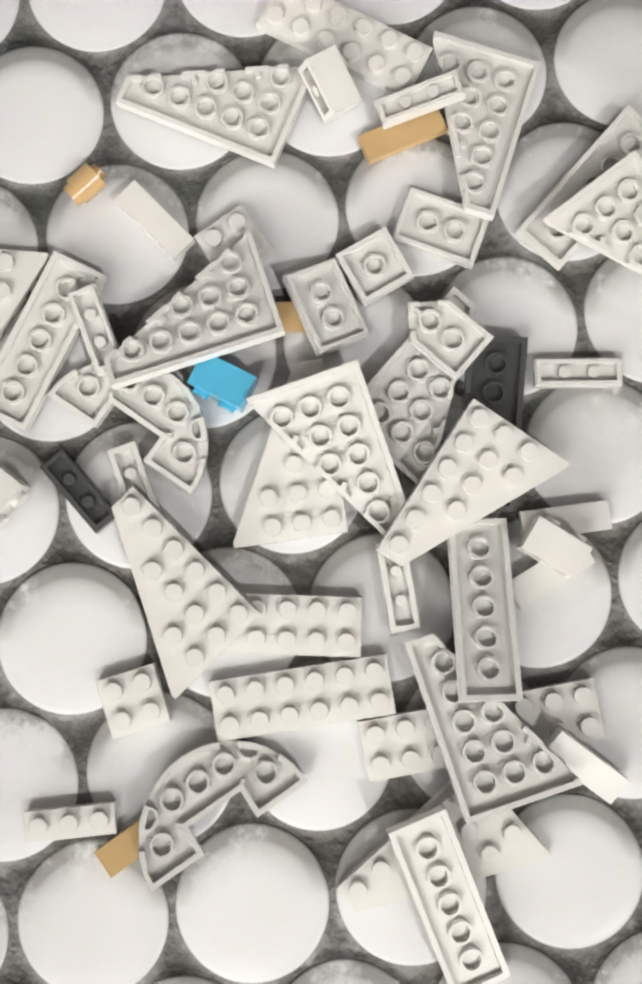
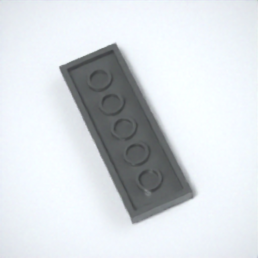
(498, 382)

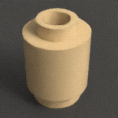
(85, 183)

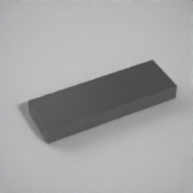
(79, 490)

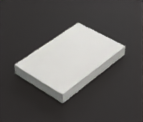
(439, 228)
(325, 306)

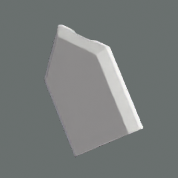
(446, 335)

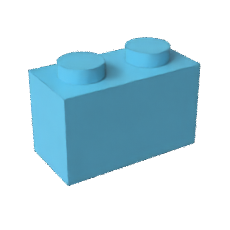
(223, 383)

